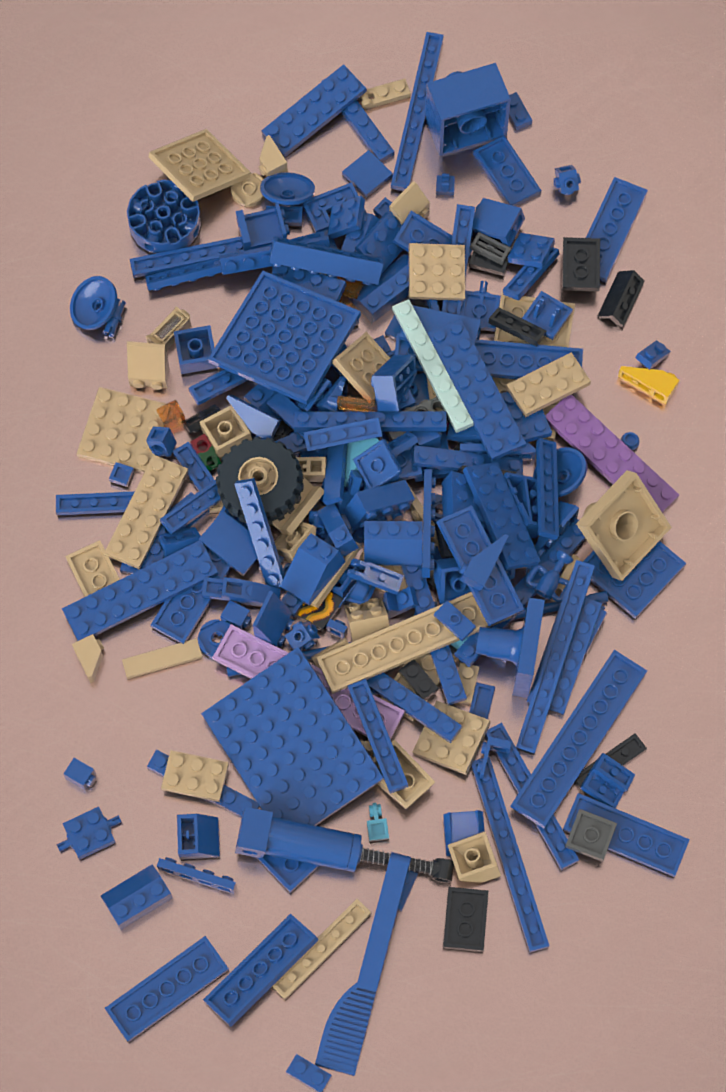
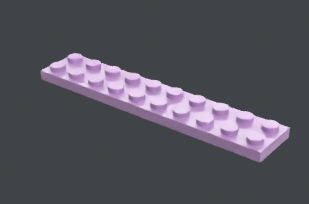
(253, 655)

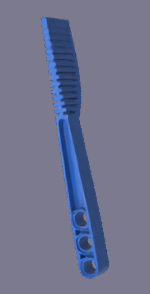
(349, 1019)

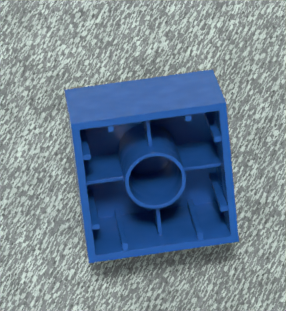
(467, 109)

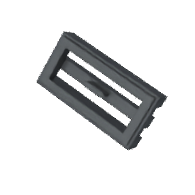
(503, 256)

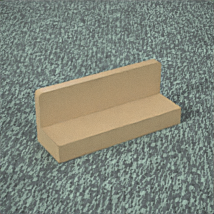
(309, 498)

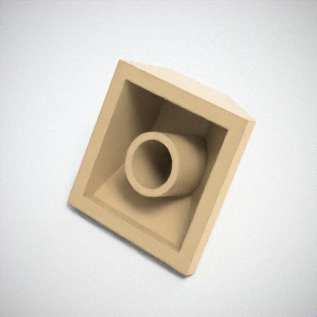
(288, 544)
(474, 859)

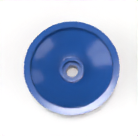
(287, 188)
(93, 302)
(570, 470)

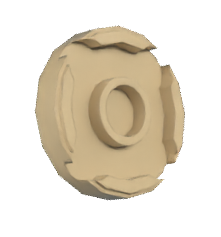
(248, 192)

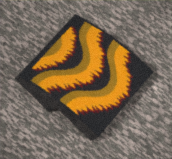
(321, 615)

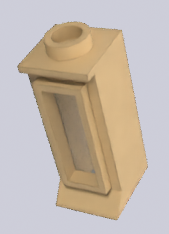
(164, 333)

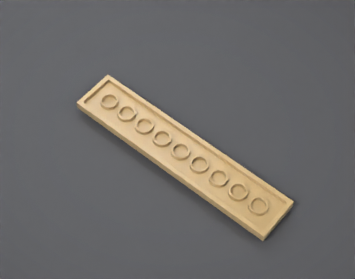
(395, 645)

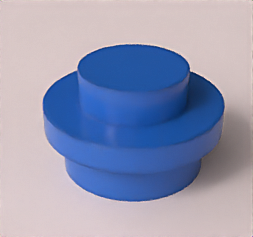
(631, 440)

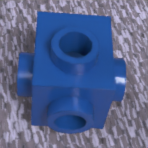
(566, 179)
(303, 635)

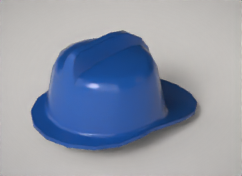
(359, 593)

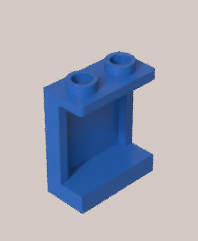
(497, 220)
(260, 227)

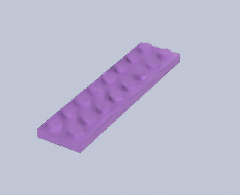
(605, 449)

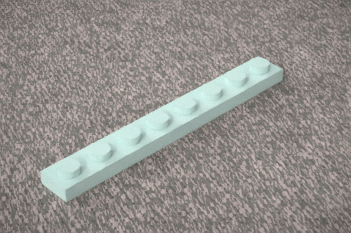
(432, 366)

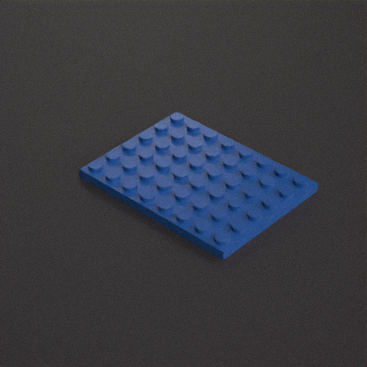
(292, 743)

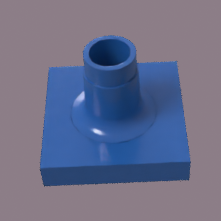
(516, 646)

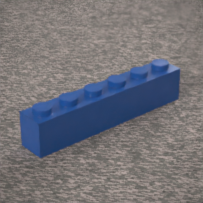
(325, 260)

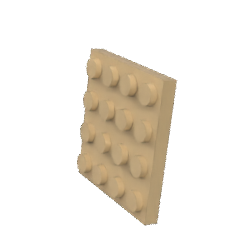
(199, 165)
(120, 429)

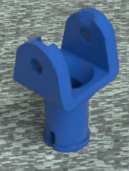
(315, 520)

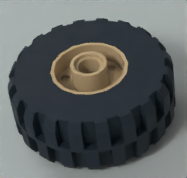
(275, 473)

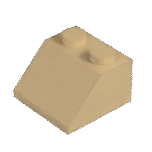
(410, 200)

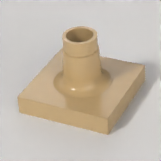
(623, 525)

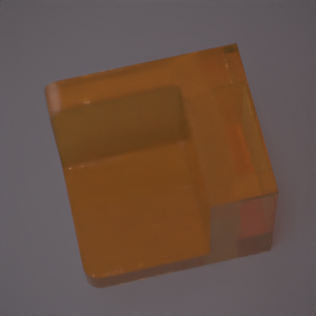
(171, 414)

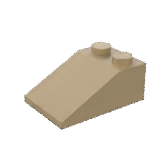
(147, 365)
(416, 777)

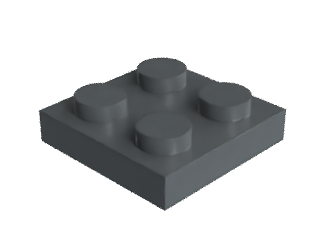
(591, 835)

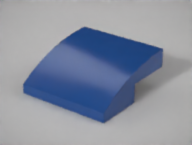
(607, 781)

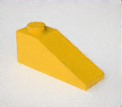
(653, 382)

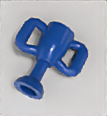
(551, 579)

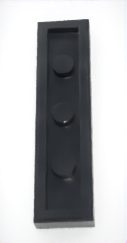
(622, 753)

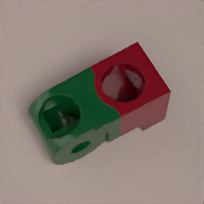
(205, 452)

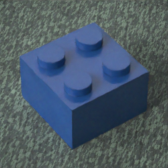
(194, 349)

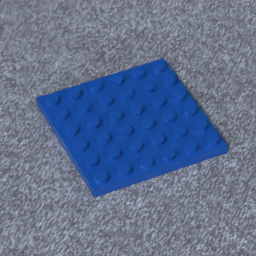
(284, 337)

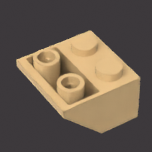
(366, 618)

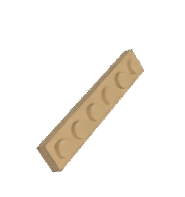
(322, 949)

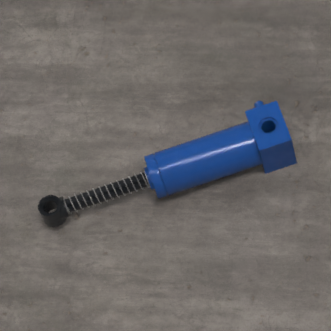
(319, 845)

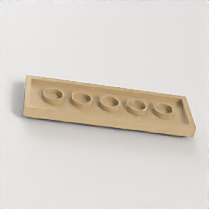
(143, 514)

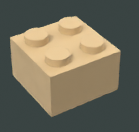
(225, 430)

